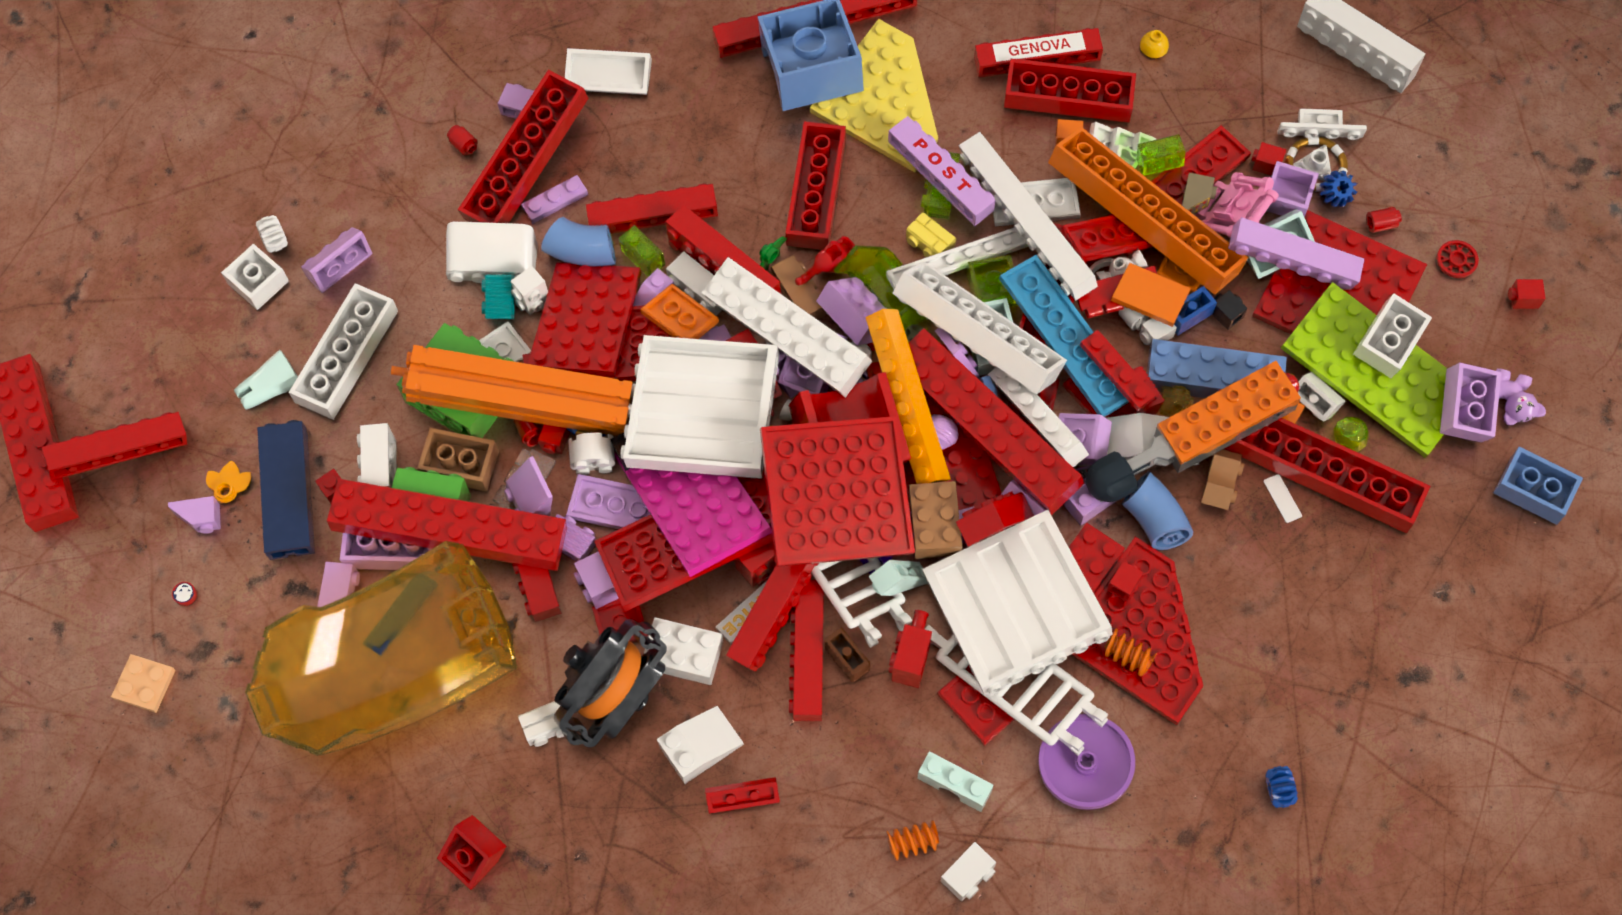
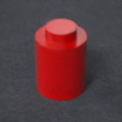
(1383, 219)

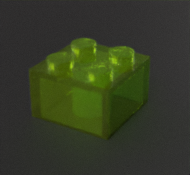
(984, 278)

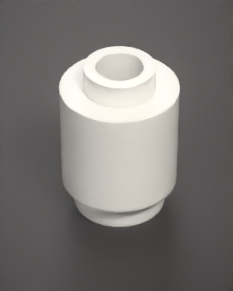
(1133, 318)

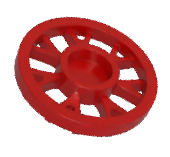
(1457, 259)

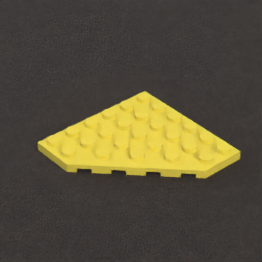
(891, 93)

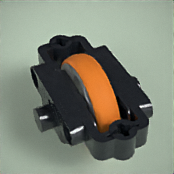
(608, 681)

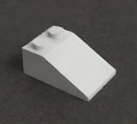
(699, 743)

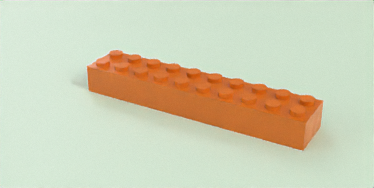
(1147, 210)

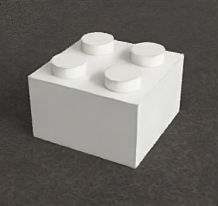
(255, 276)

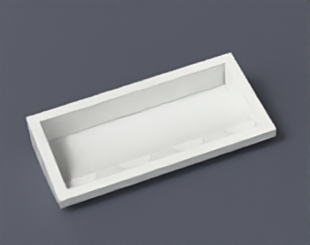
(609, 70)

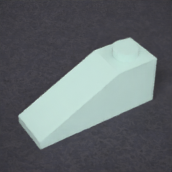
(897, 577)

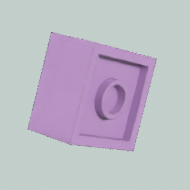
(1092, 431)

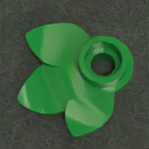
(769, 252)

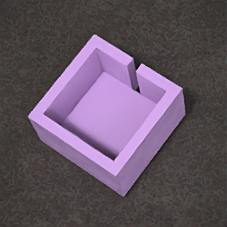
(1293, 187)

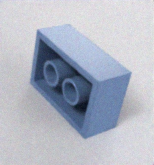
(1538, 485)

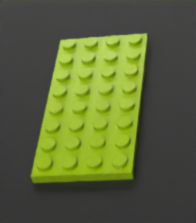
(1404, 404)

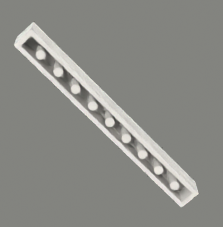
(1028, 217)

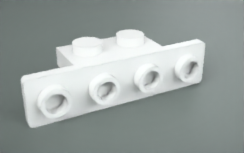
(1321, 123)

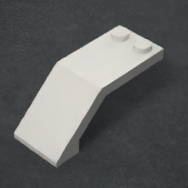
(1132, 434)

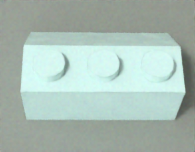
(1291, 223)

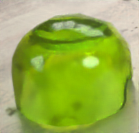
(1351, 433)

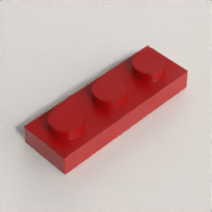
(742, 795)

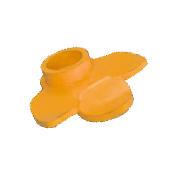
(228, 479)

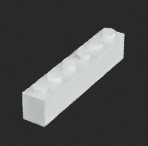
(1041, 418)

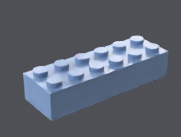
(1202, 367)

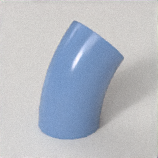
(579, 243)
(1158, 513)

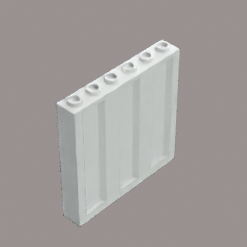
(700, 406)
(1017, 603)

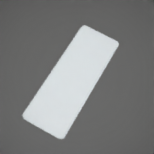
(1282, 498)

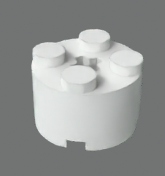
(591, 453)

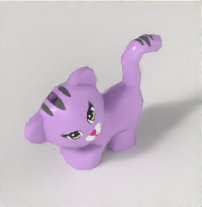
(1519, 404)

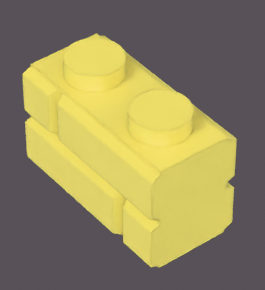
(929, 236)

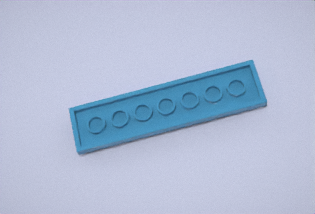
(1061, 330)

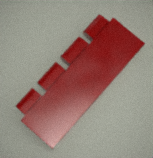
(1101, 297)

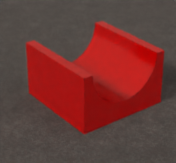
(864, 401)

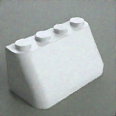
(488, 249)

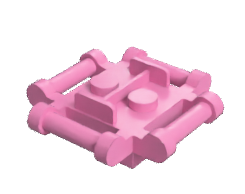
(1238, 201)

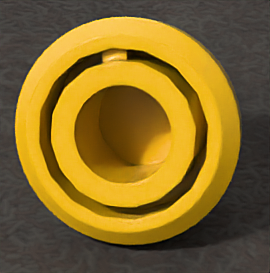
(1154, 44)

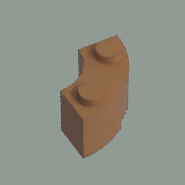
(1222, 478)

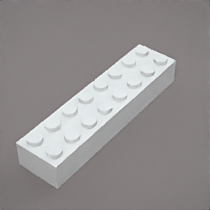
(788, 326)
(979, 327)

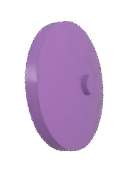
(1097, 774)

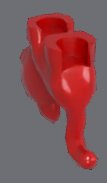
(827, 259)

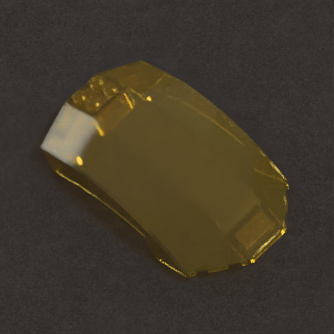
(330, 691)

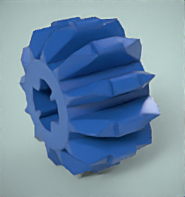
(1331, 192)
(1281, 786)

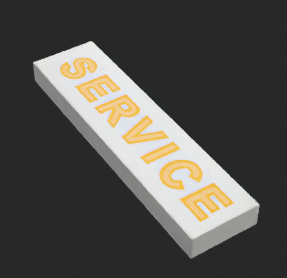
(733, 622)

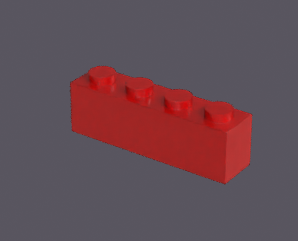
(539, 591)

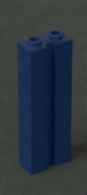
(285, 490)

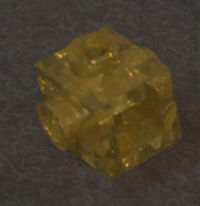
(1176, 399)

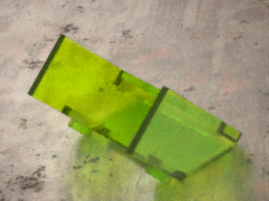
(870, 266)

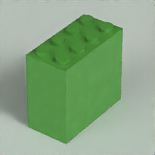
(457, 421)

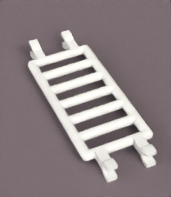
(862, 621)
(1074, 743)

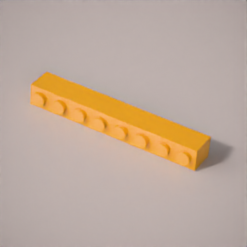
(913, 411)

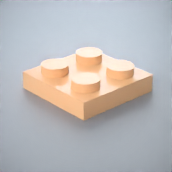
(143, 683)

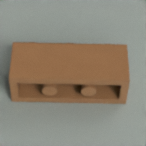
(802, 295)

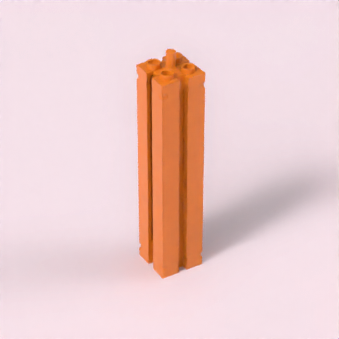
(515, 390)

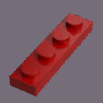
(1117, 370)

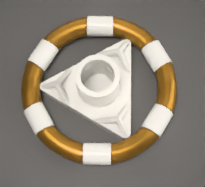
(1318, 159)

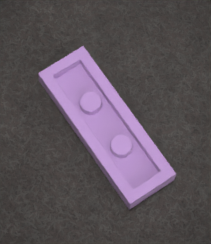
(554, 199)

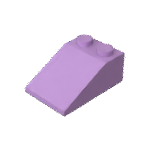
(529, 490)

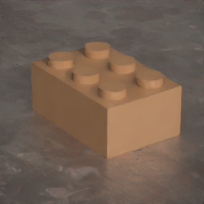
(460, 455)
(934, 519)

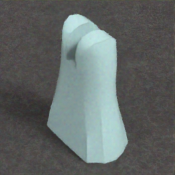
(270, 380)

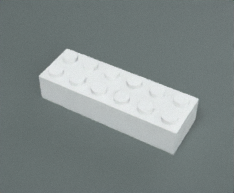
(1362, 41)
(343, 351)

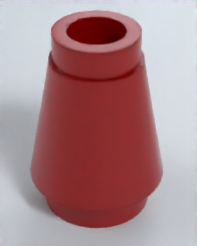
(528, 432)

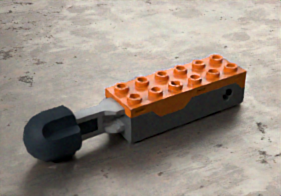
(1201, 430)

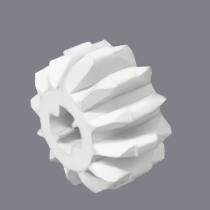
(271, 233)

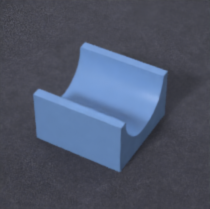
(811, 53)

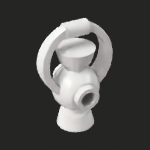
(1118, 265)

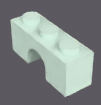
(944, 774)

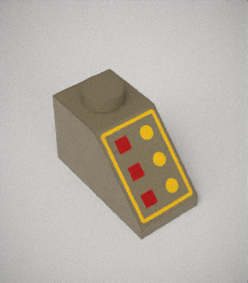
(1198, 192)

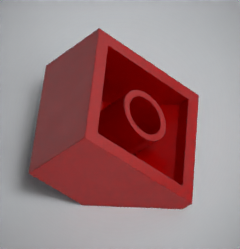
(471, 851)

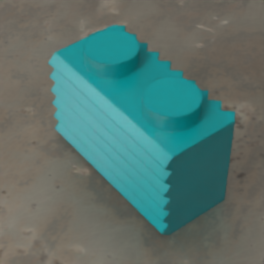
(499, 299)

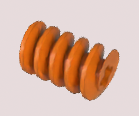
(1129, 653)
(913, 840)

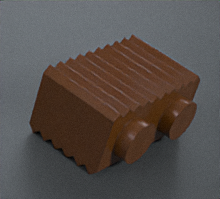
(847, 654)

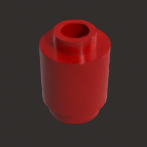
(462, 140)

